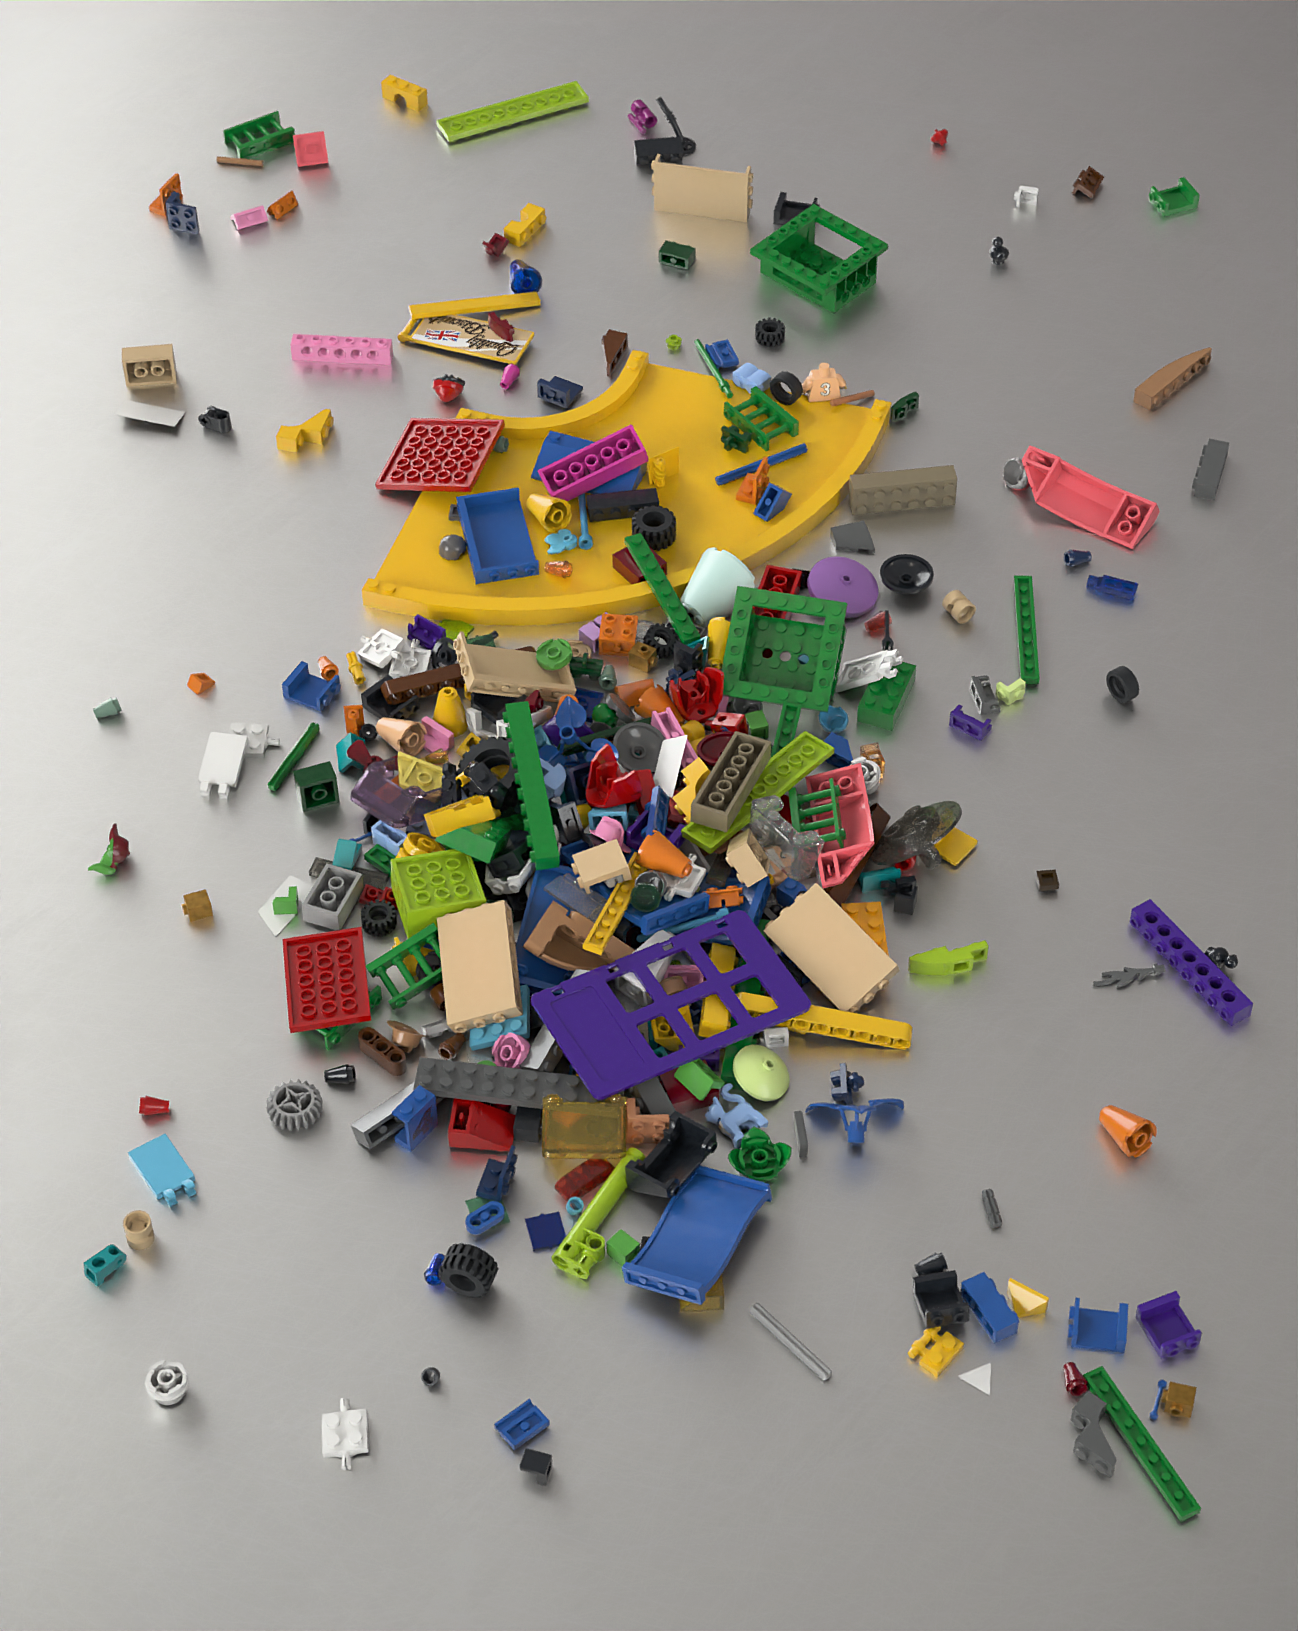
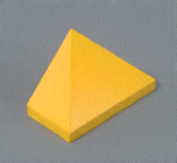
(1026, 1300)

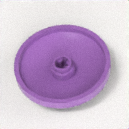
(844, 581)

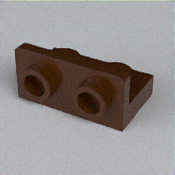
(1088, 182)

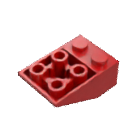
(480, 1126)

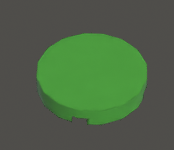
(554, 654)

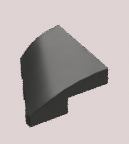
(852, 537)

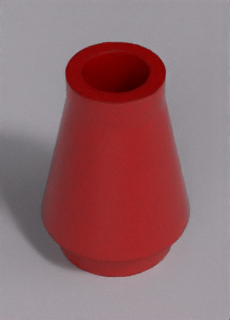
(151, 1106)

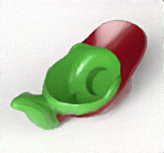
(116, 853)

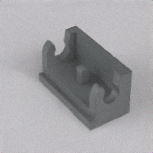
(983, 695)

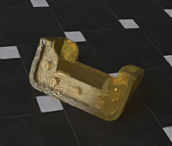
(584, 1128)

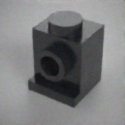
(517, 905)

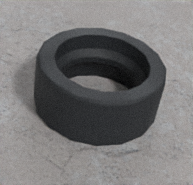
(793, 384)
(1122, 684)

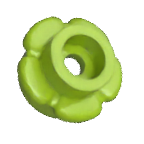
(673, 342)

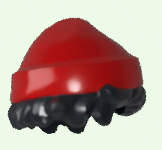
(448, 387)

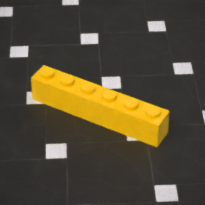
(714, 1013)

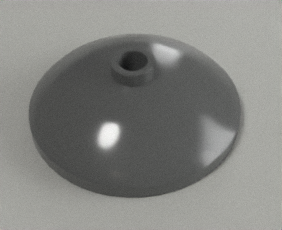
(639, 739)

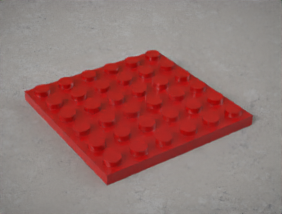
(440, 454)

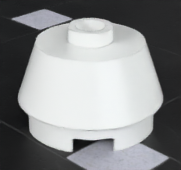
(871, 773)
(167, 1382)

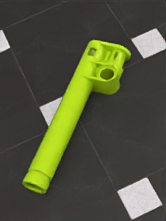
(577, 1250)

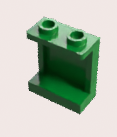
(1175, 199)

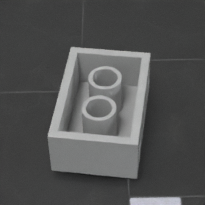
(332, 897)

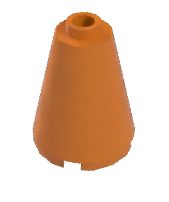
(656, 700)
(663, 856)
(1128, 1130)

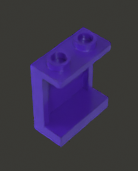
(635, 839)
(1167, 1325)

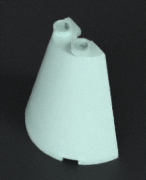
(714, 586)

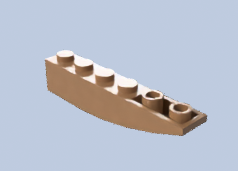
(1170, 377)

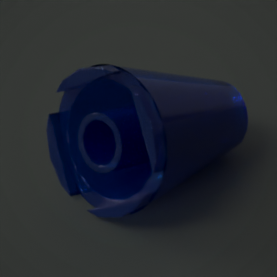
(524, 278)

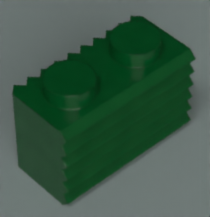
(676, 255)

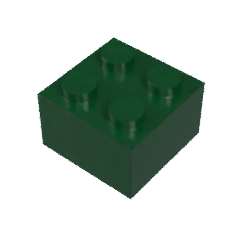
(316, 786)

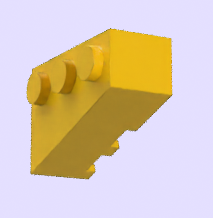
(459, 814)

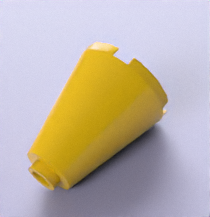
(550, 511)
(718, 635)
(450, 711)

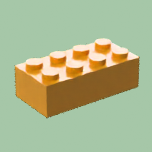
(870, 919)

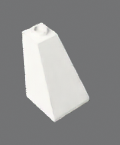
(629, 982)

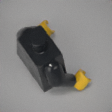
(486, 782)

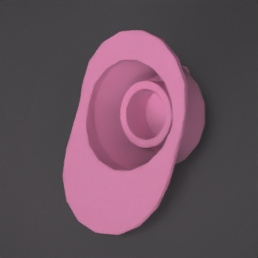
(609, 830)

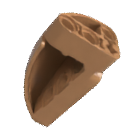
(561, 940)

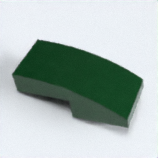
(905, 404)

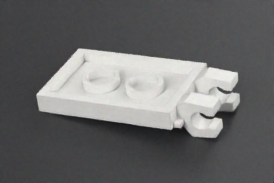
(868, 669)
(222, 763)

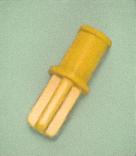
(355, 668)

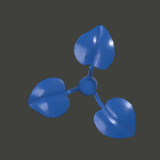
(571, 716)
(855, 1129)

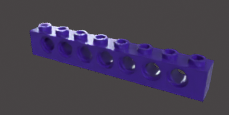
(1191, 962)

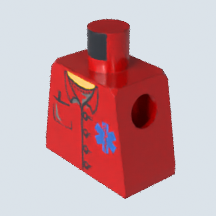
(727, 722)

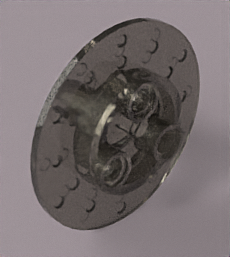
(917, 834)

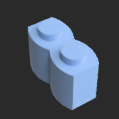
(750, 376)
(388, 837)

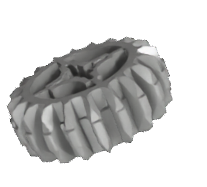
(294, 1105)

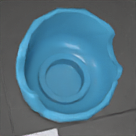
(834, 721)

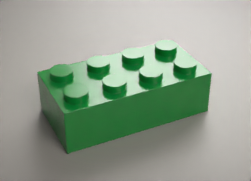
(886, 698)

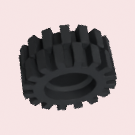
(769, 332)
(664, 633)
(381, 926)

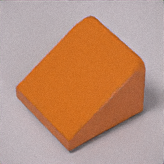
(200, 682)

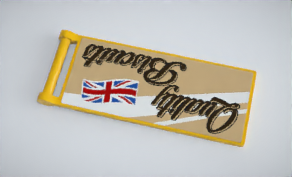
(467, 337)

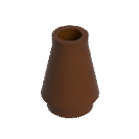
(449, 1048)

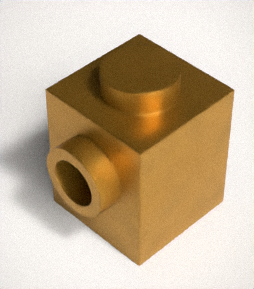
(642, 657)
(197, 905)
(1179, 1399)

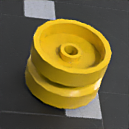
(418, 844)

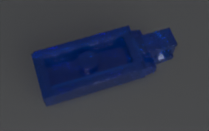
(1113, 586)

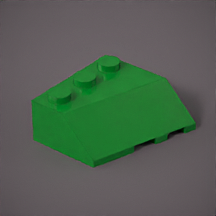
(479, 840)

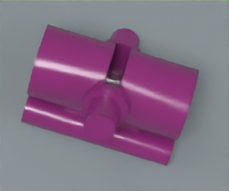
(643, 116)

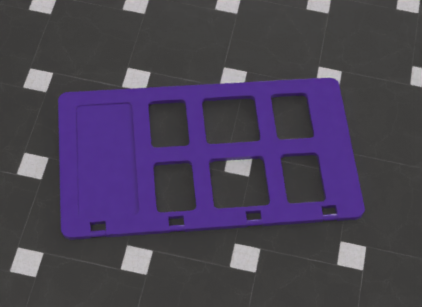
(604, 1038)

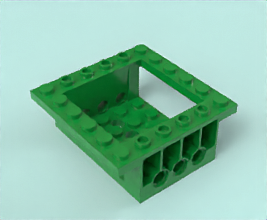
(813, 272)
(771, 679)

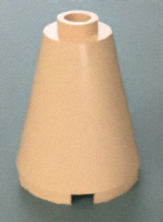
(402, 735)

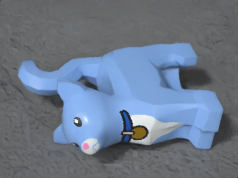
(735, 1120)

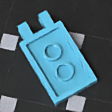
(163, 1169)

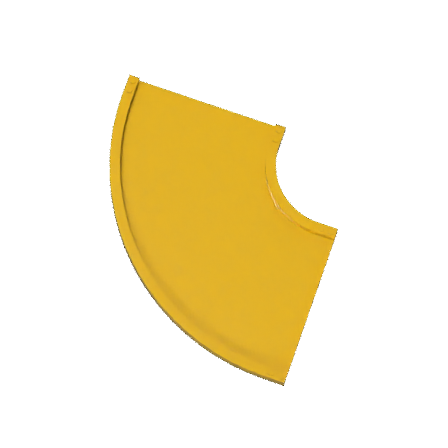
(666, 411)

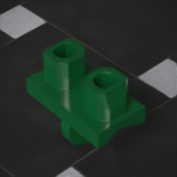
(733, 439)
(586, 666)

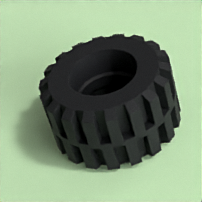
(656, 526)
(468, 1270)

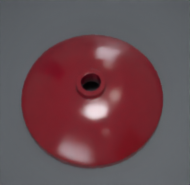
(712, 746)

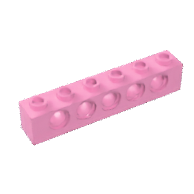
(342, 349)

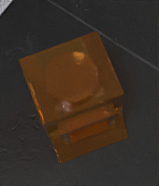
(873, 753)

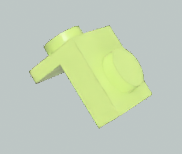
(1012, 692)

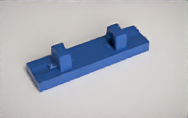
(658, 812)

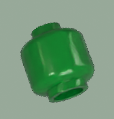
(604, 714)

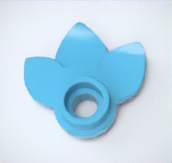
(561, 541)

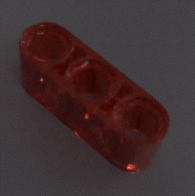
(584, 1178)

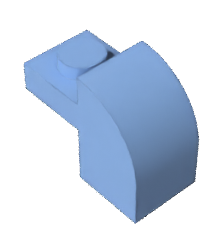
(554, 778)

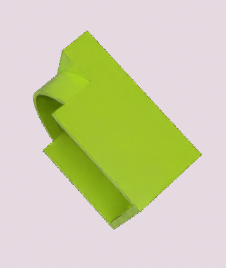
(433, 886)

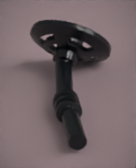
(685, 140)
(447, 655)

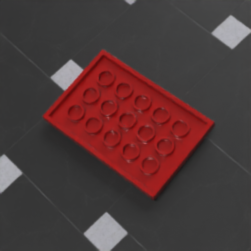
(326, 980)

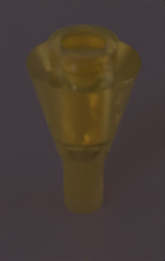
(437, 757)

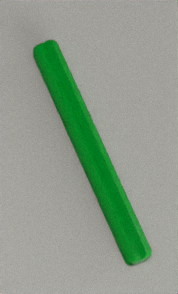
(293, 756)

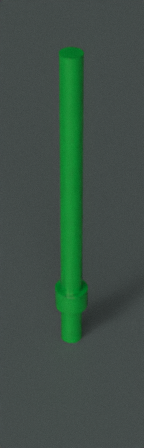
(723, 384)

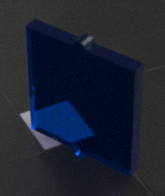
(545, 1231)

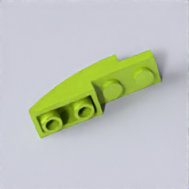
(944, 962)

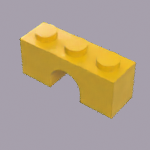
(414, 95)
(531, 219)

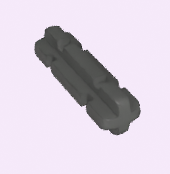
(991, 1208)

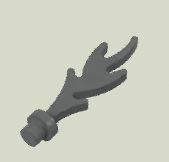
(1129, 975)

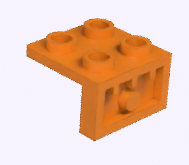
(173, 184)
(754, 484)
(617, 634)

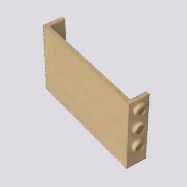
(702, 191)
(509, 672)
(831, 950)
(479, 966)

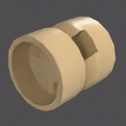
(959, 606)
(138, 1230)

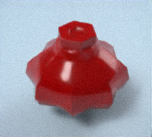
(940, 137)

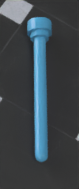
(585, 540)
(688, 925)

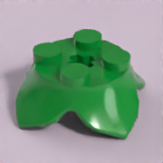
(758, 1146)

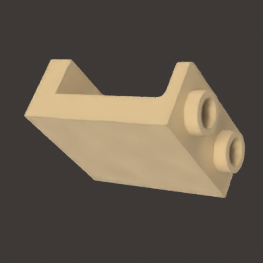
(600, 864)

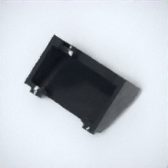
(673, 1159)

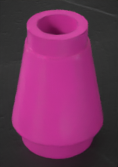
(509, 375)

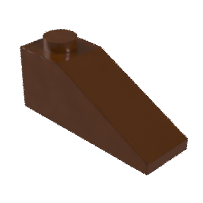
(614, 346)

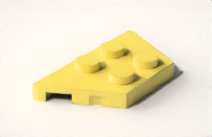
(418, 773)

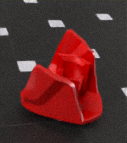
(698, 695)
(607, 784)

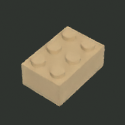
(149, 365)
(747, 858)

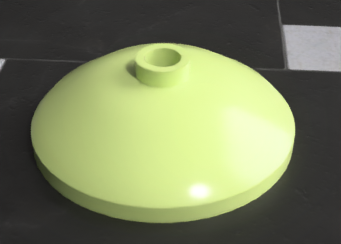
(761, 1072)

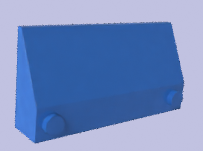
(561, 445)

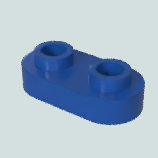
(483, 1217)

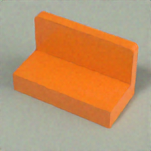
(633, 691)

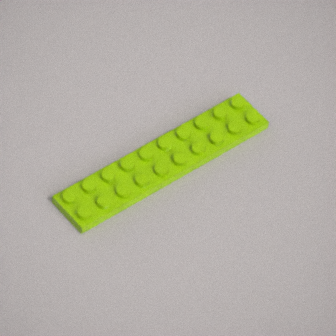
(512, 111)
(778, 777)

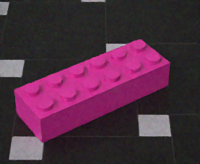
(594, 464)

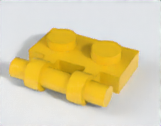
(942, 1352)

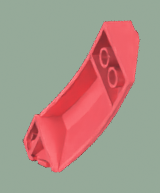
(1088, 500)
(833, 862)

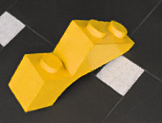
(313, 431)
(695, 776)

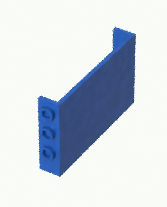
(496, 536)

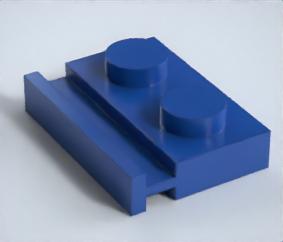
(722, 354)
(521, 1424)

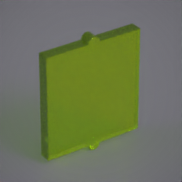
(454, 627)

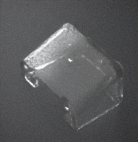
(784, 846)

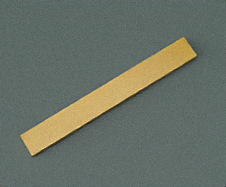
(474, 305)
(613, 911)

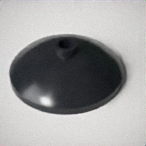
(906, 574)

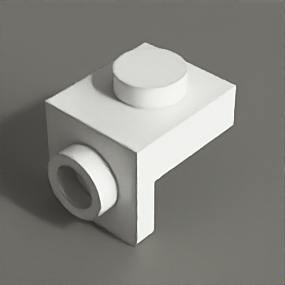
(1026, 195)
(775, 1037)

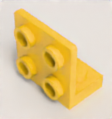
(955, 846)

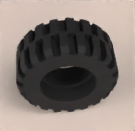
(492, 753)

